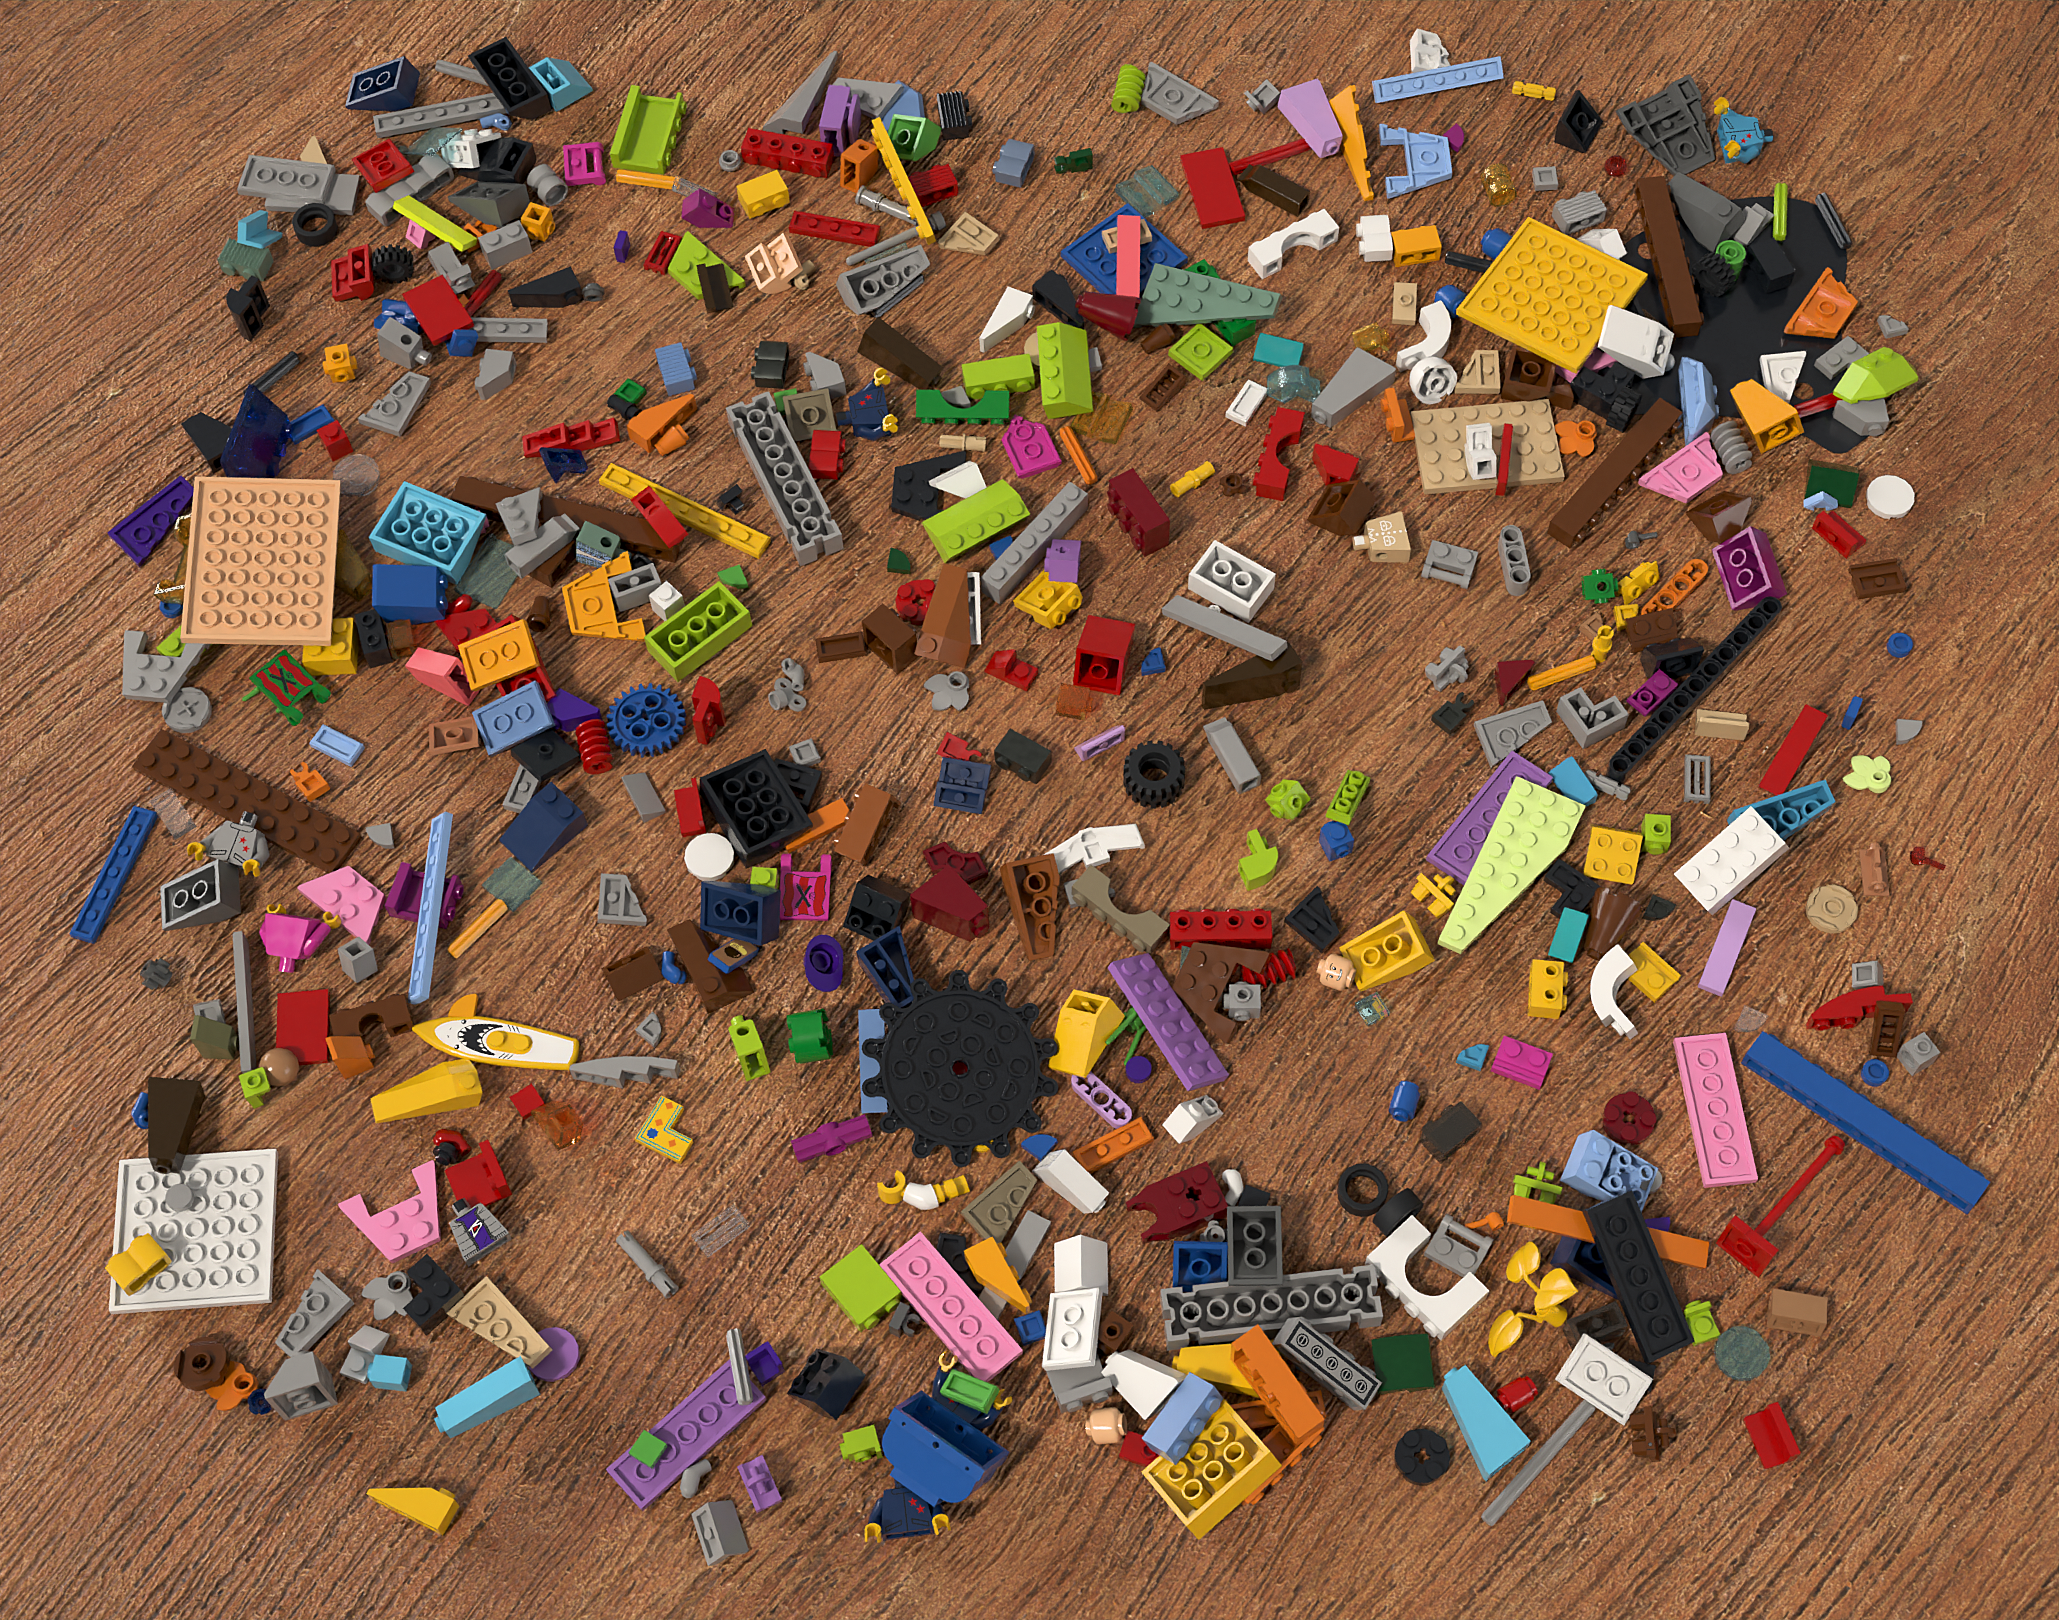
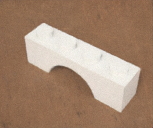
(1315, 231)

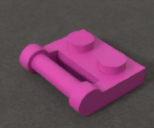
(576, 164)

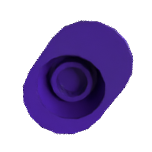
(824, 963)

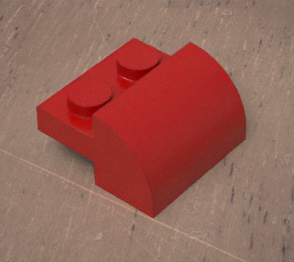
(353, 274)
(708, 709)

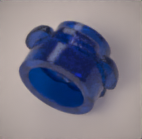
(253, 1401)

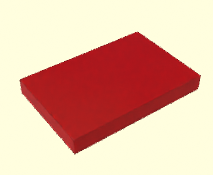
(382, 165)
(437, 309)
(304, 1025)

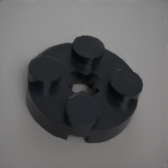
(1434, 1447)

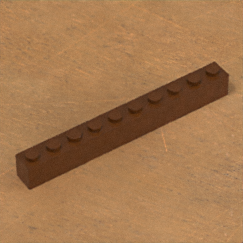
(634, 532)

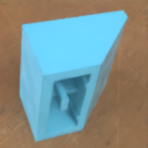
(560, 82)

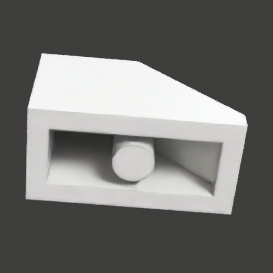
(1604, 240)
(961, 481)

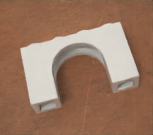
(1438, 1313)

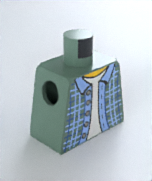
(597, 546)

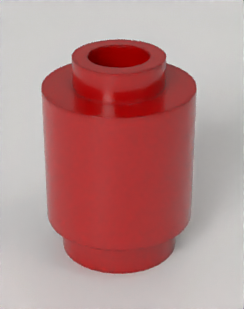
(1516, 1394)

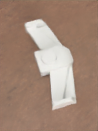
(1093, 843)

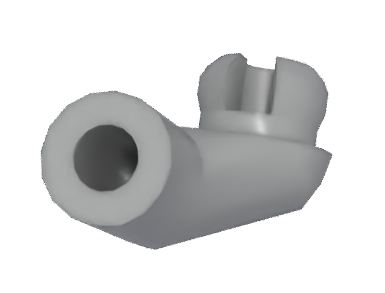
(691, 1478)

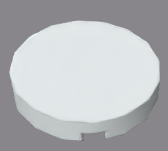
(1889, 497)
(709, 857)

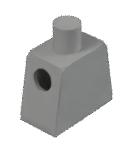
(401, 345)

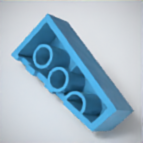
(1792, 809)

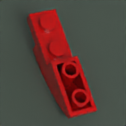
(659, 517)
(1850, 1007)

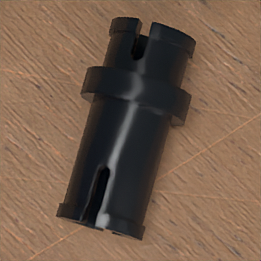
(626, 409)

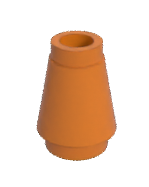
(672, 440)

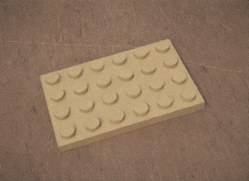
(1442, 437)

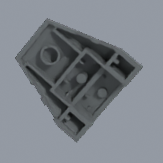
(1671, 126)

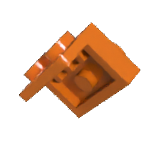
(1397, 417)

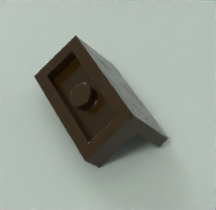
(714, 287)

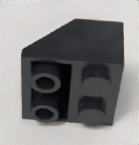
(876, 908)
(826, 1383)

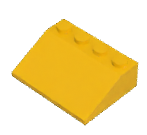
(1215, 1473)

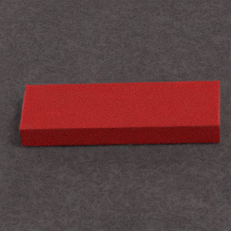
(1504, 459)

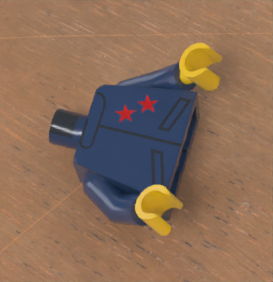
(869, 410)
(972, 1416)
(904, 1515)

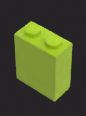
(861, 1288)

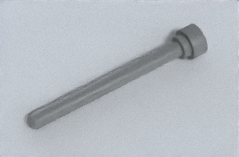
(936, 223)

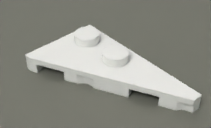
(1781, 372)

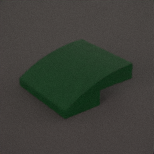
(1403, 1363)

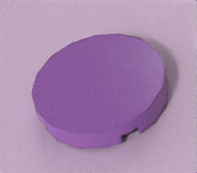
(561, 1359)

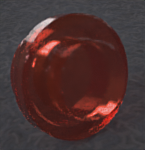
(1615, 166)

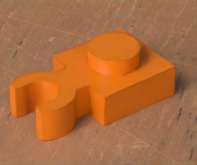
(310, 783)

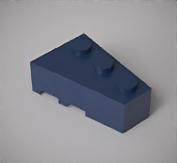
(888, 968)

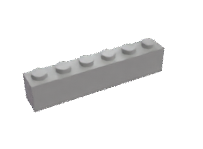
(1033, 542)

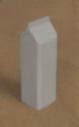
(550, 539)
(1233, 755)

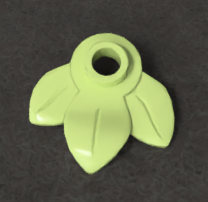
(1869, 774)

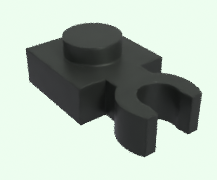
(1451, 715)

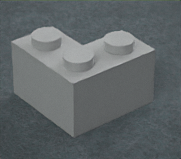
(1591, 722)

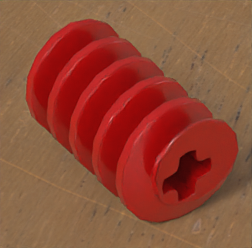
(594, 746)
(1277, 967)

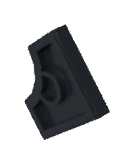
(952, 1249)

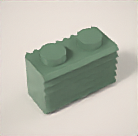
(245, 260)

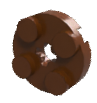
(211, 1374)

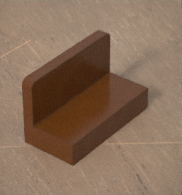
(632, 973)

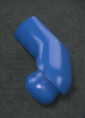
(140, 1112)

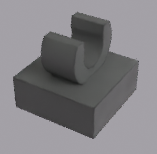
(901, 1319)

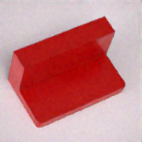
(1838, 533)
(690, 810)
(1772, 1436)

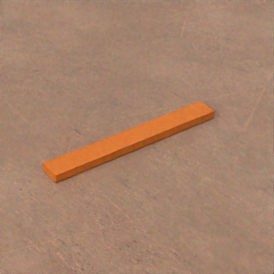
(1573, 1224)

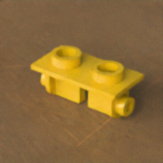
(1642, 578)

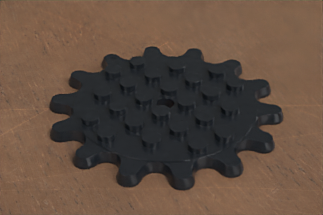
(963, 1028)

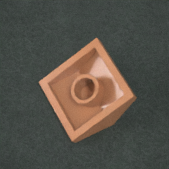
(453, 735)

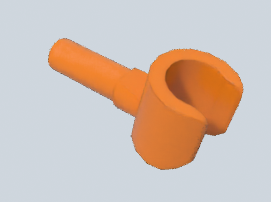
(1493, 1220)

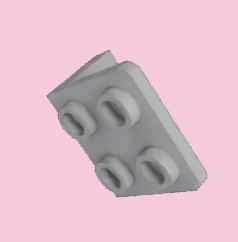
(1079, 1386)

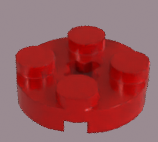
(910, 593)

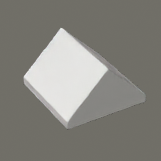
(1081, 1264)

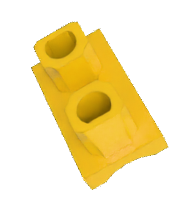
(1426, 887)

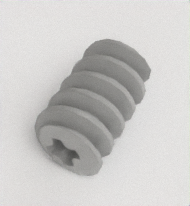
(1731, 447)

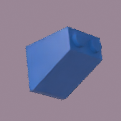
(409, 593)

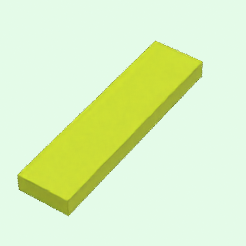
(435, 223)

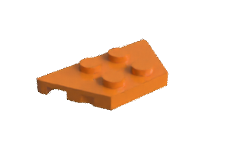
(1823, 309)

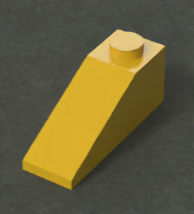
(422, 1505)

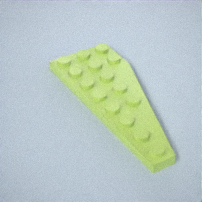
(1522, 844)

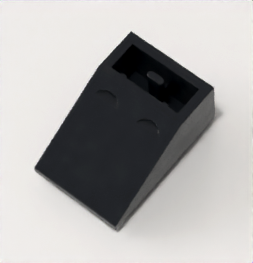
(502, 161)

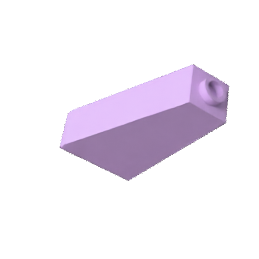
(1312, 116)

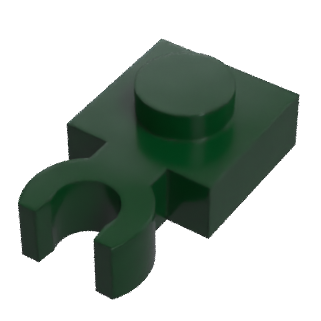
(1076, 161)

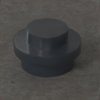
(446, 1154)

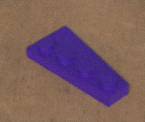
(151, 522)

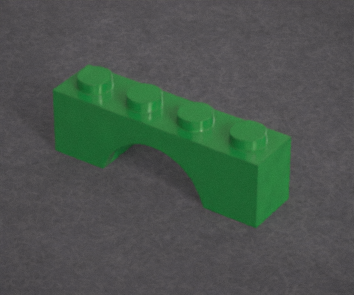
(992, 408)

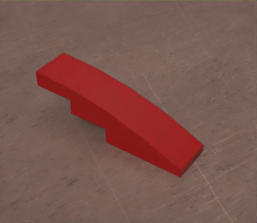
(576, 437)
(1793, 750)

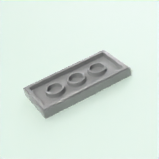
(286, 179)
(340, 198)

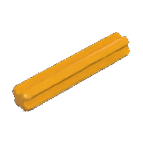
(645, 179)
(1561, 672)
(477, 928)

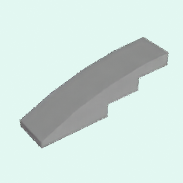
(616, 1069)

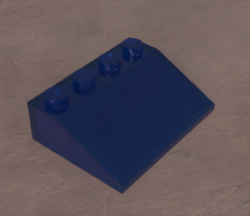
(256, 438)

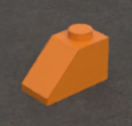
(350, 1054)

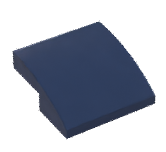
(962, 785)

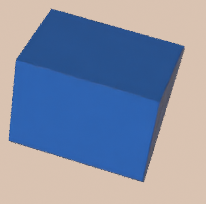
(1199, 1263)

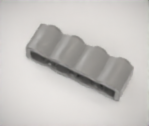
(428, 176)

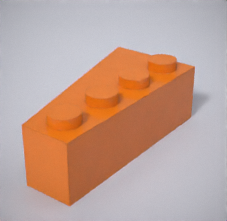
(1276, 1385)

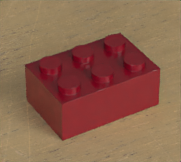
(1138, 512)

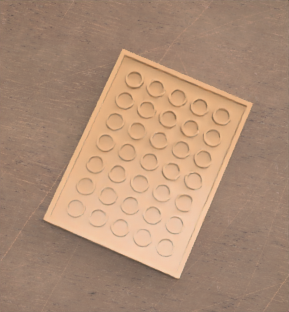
(261, 561)

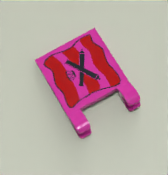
(805, 894)

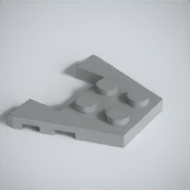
(155, 676)

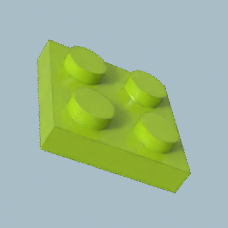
(1200, 351)

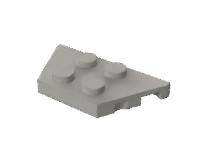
(1174, 97)

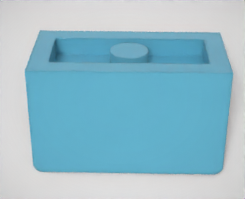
(254, 231)

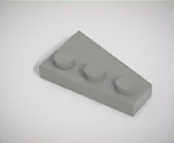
(521, 515)
(1511, 730)
(315, 1315)

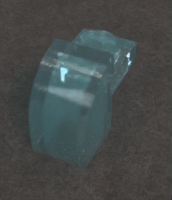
(1292, 382)

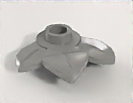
(947, 694)
(386, 1297)

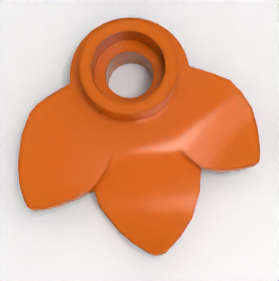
(1573, 439)
(229, 1392)

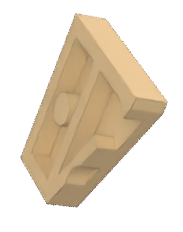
(1481, 374)

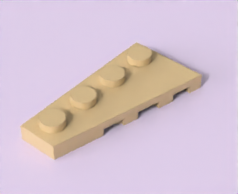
(498, 1321)

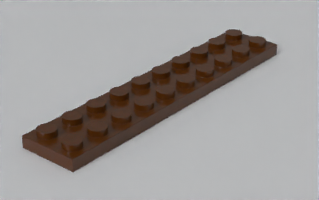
(231, 792)

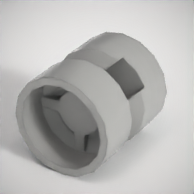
(547, 185)

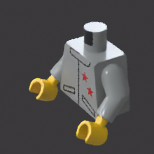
(235, 845)

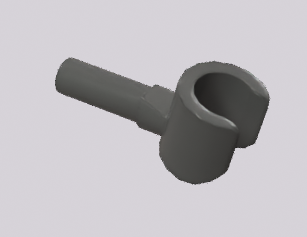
(1633, 539)

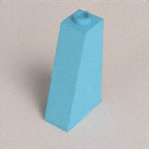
(487, 1398)
(1483, 1422)

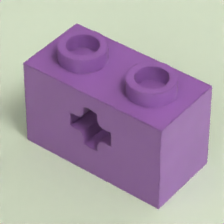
(1063, 560)

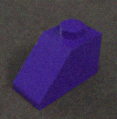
(571, 711)

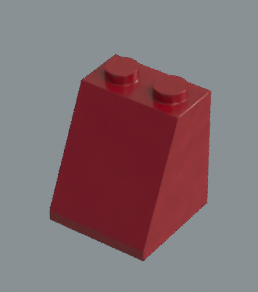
(951, 906)

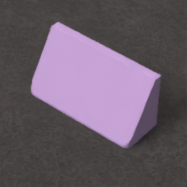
(1101, 742)

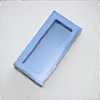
(337, 745)

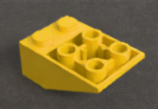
(1082, 1032)

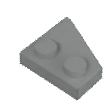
(618, 902)

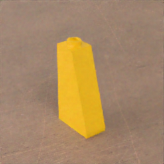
(1214, 1366)

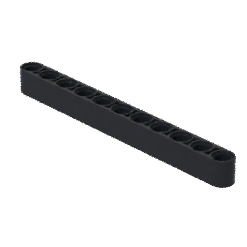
(1691, 699)

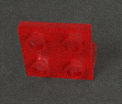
(479, 1178)

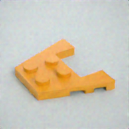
(592, 606)

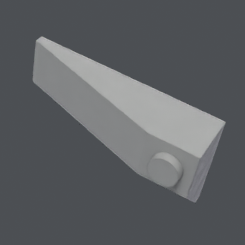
(877, 282)

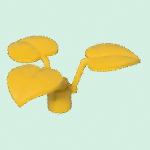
(1553, 1290)

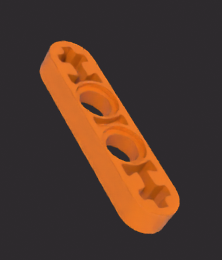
(1676, 595)

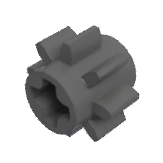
(156, 973)

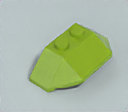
(1875, 376)

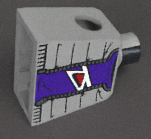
(476, 1231)

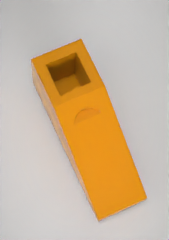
(993, 1272)

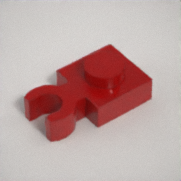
(955, 747)

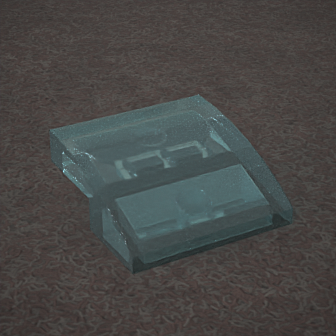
(1147, 191)

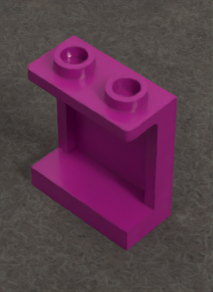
(406, 896)

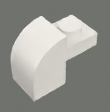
(1479, 451)

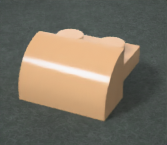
(774, 265)

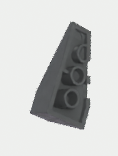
(1704, 211)

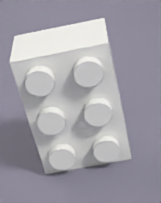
(1231, 581)

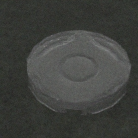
(357, 474)

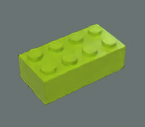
(698, 631)

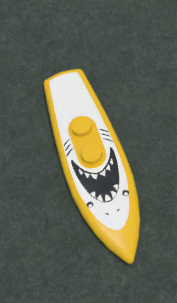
(499, 1042)

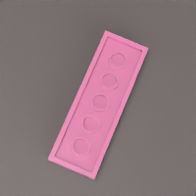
(1715, 1110)
(951, 1308)

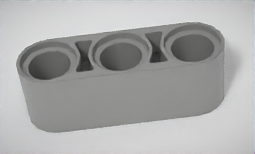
(1511, 569)

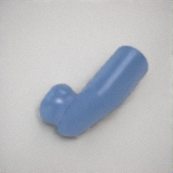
(497, 120)

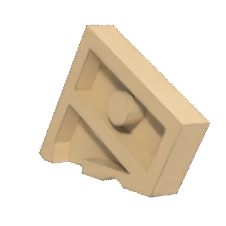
(969, 236)

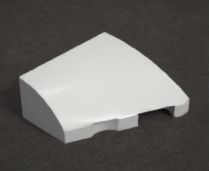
(1427, 51)

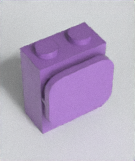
(840, 118)

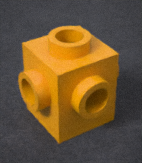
(538, 222)
(339, 363)

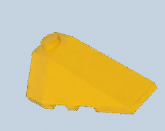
(436, 1090)

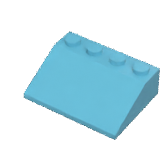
(428, 531)

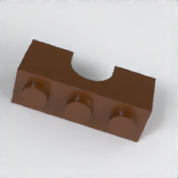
(392, 1012)

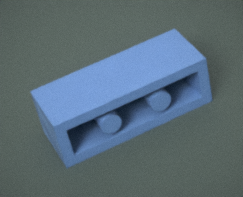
(1183, 1418)

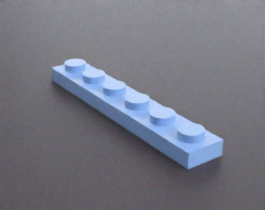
(1437, 79)

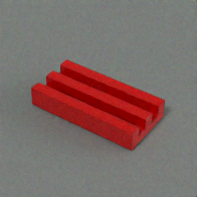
(648, 264)

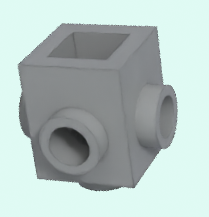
(1243, 1001)

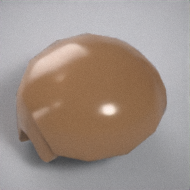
(280, 1066)

